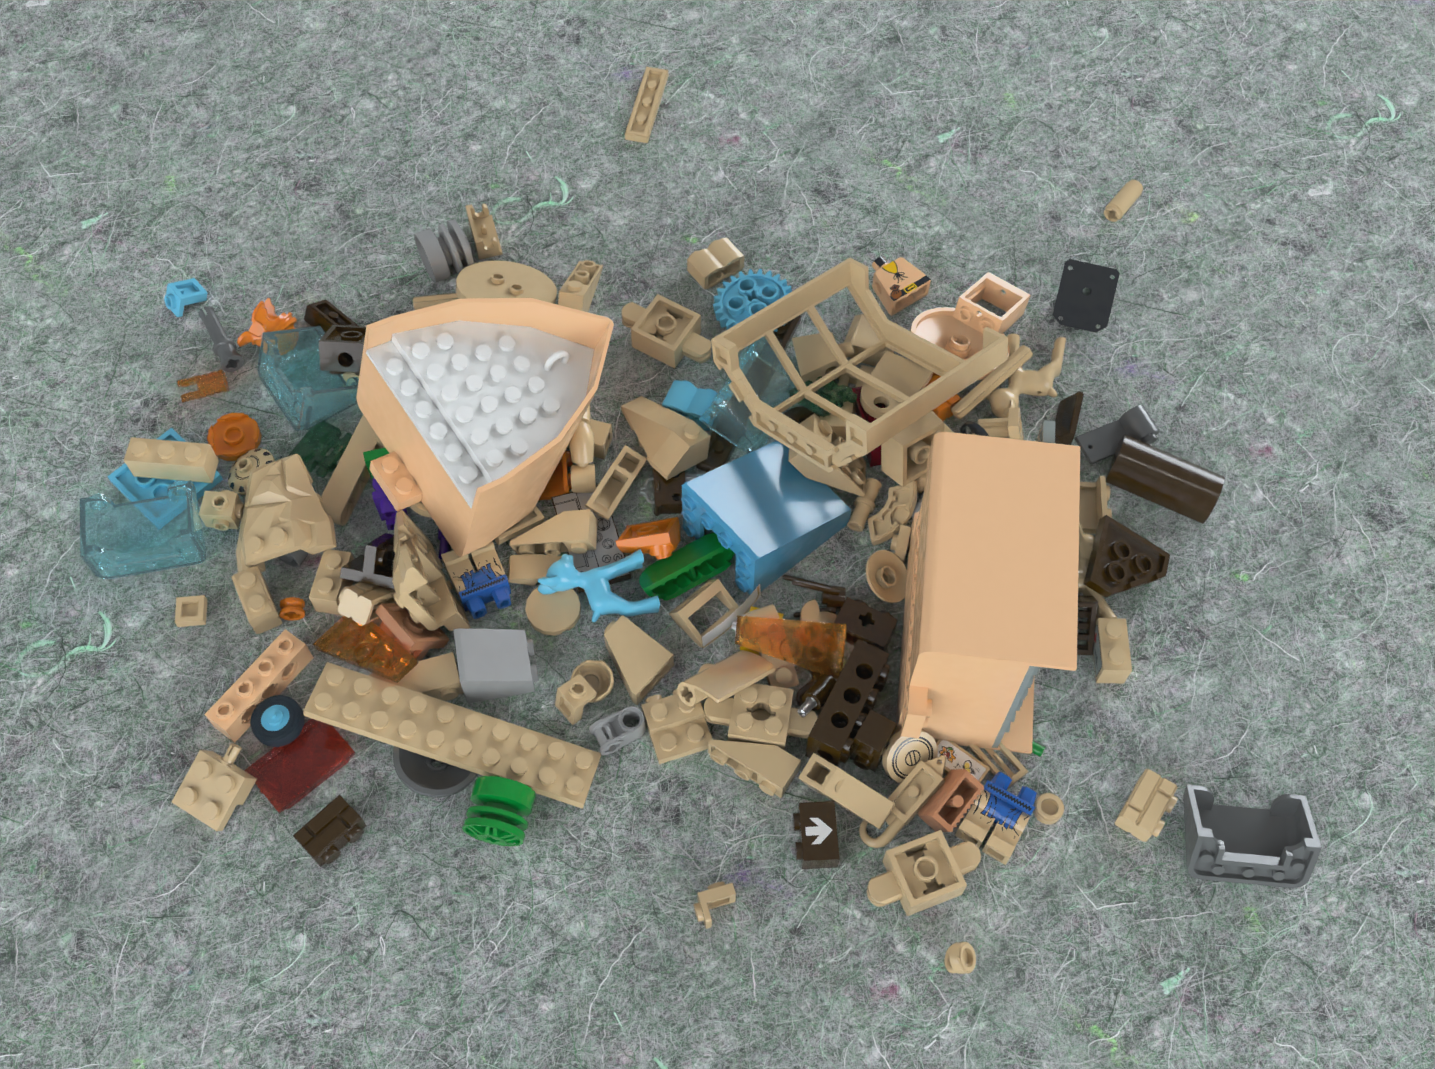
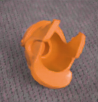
(265, 320)

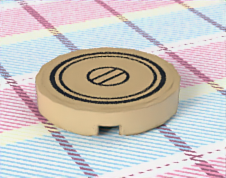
(906, 752)

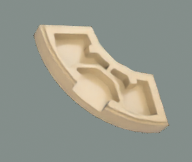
(895, 513)

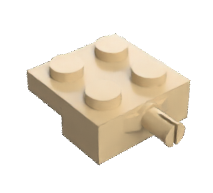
(214, 787)

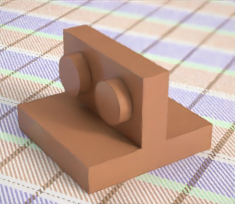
(410, 635)

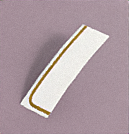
(726, 625)

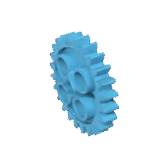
(747, 296)

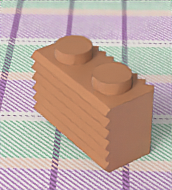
(951, 800)

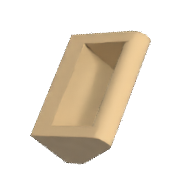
(698, 599)

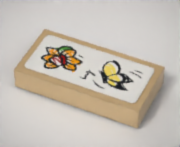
(959, 758)

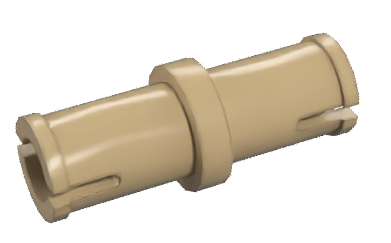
(864, 505)

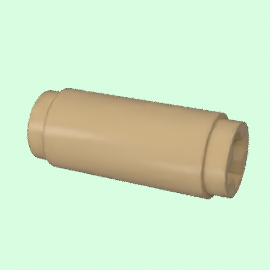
(1123, 200)

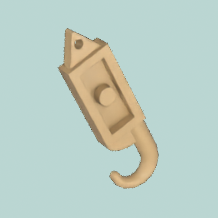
(908, 800)

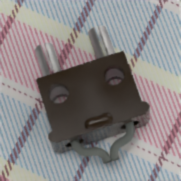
(666, 493)

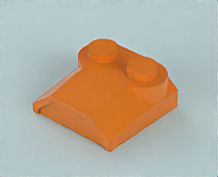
(652, 537)

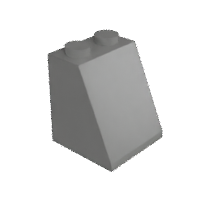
(494, 663)

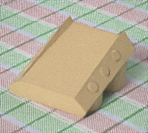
(863, 337)

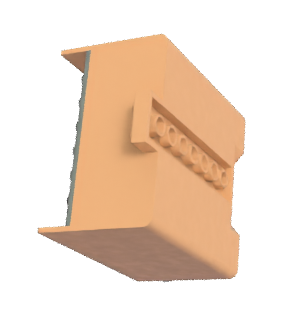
(989, 587)

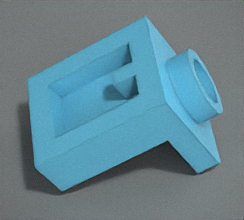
(182, 294)

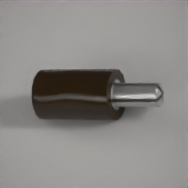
(817, 694)

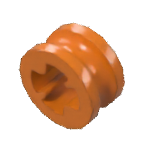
(292, 608)

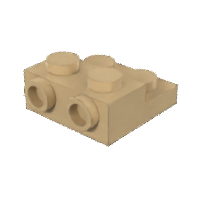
(675, 727)

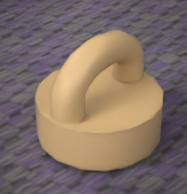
(960, 958)

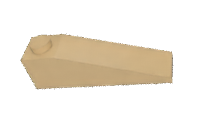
(667, 437)

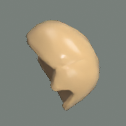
(598, 676)

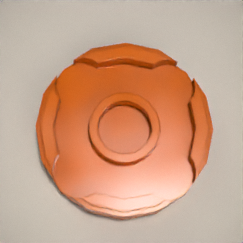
(234, 436)

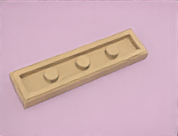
(646, 105)

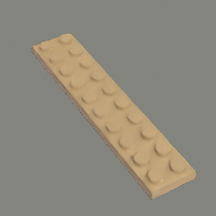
(452, 734)

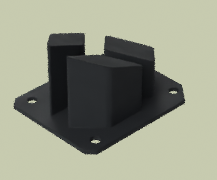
(1082, 310)

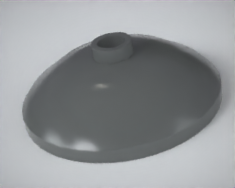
(425, 779)

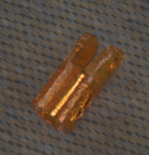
(207, 385)

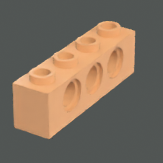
(263, 679)

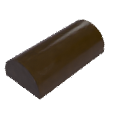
(1164, 479)

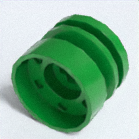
(499, 811)

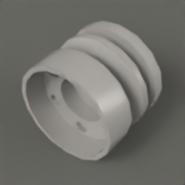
(445, 250)

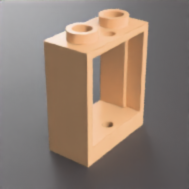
(990, 290)

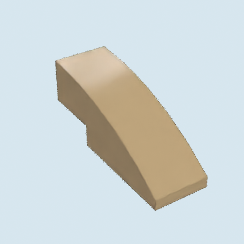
(616, 482)

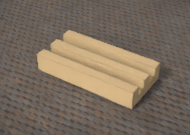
(1008, 754)

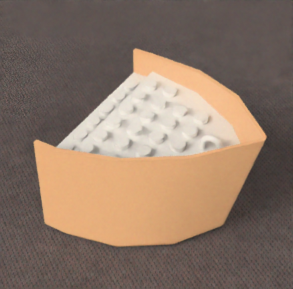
(478, 406)

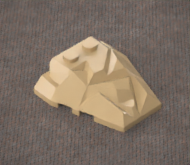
(281, 515)
(420, 581)

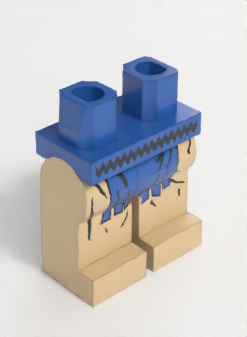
(481, 586)
(1002, 808)

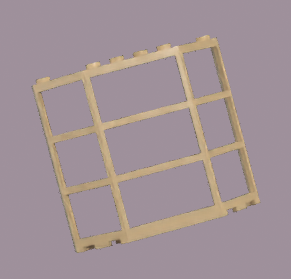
(860, 435)

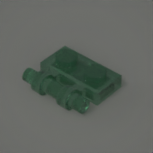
(832, 392)
(316, 445)

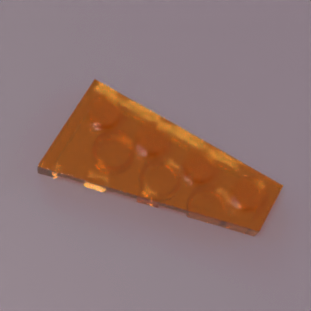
(798, 642)

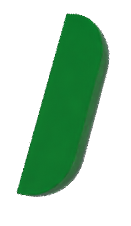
(686, 568)

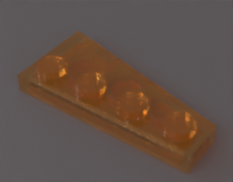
(366, 648)

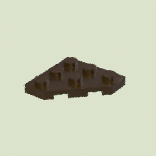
(1122, 560)

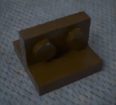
(375, 565)

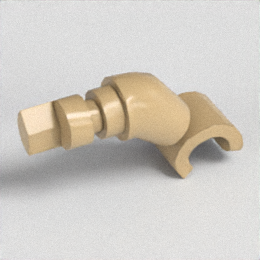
(582, 454)

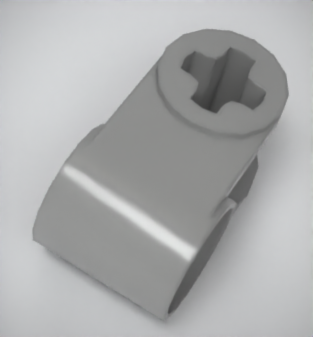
(617, 732)

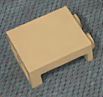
(1093, 504)

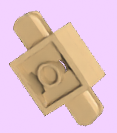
(674, 322)
(752, 724)
(923, 873)

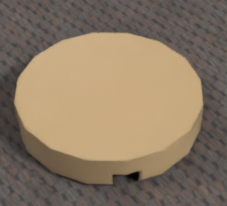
(553, 612)

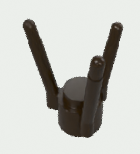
(831, 595)

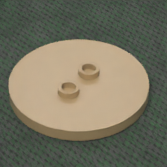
(504, 280)

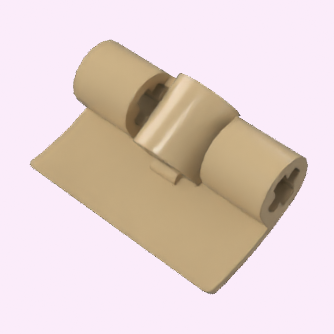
(724, 678)

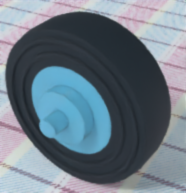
(277, 721)

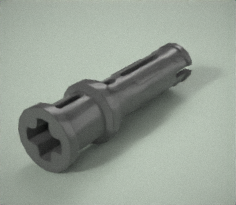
(223, 346)

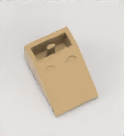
(847, 477)

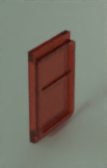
(301, 766)

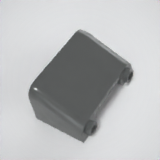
(1249, 843)

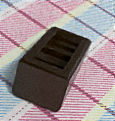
(1091, 615)

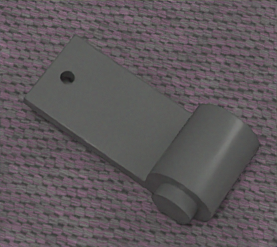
(1103, 441)

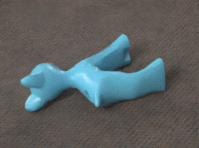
(563, 577)

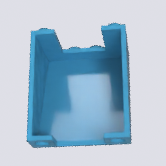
(762, 513)

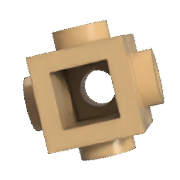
(221, 510)

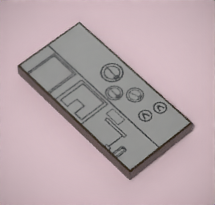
(607, 534)

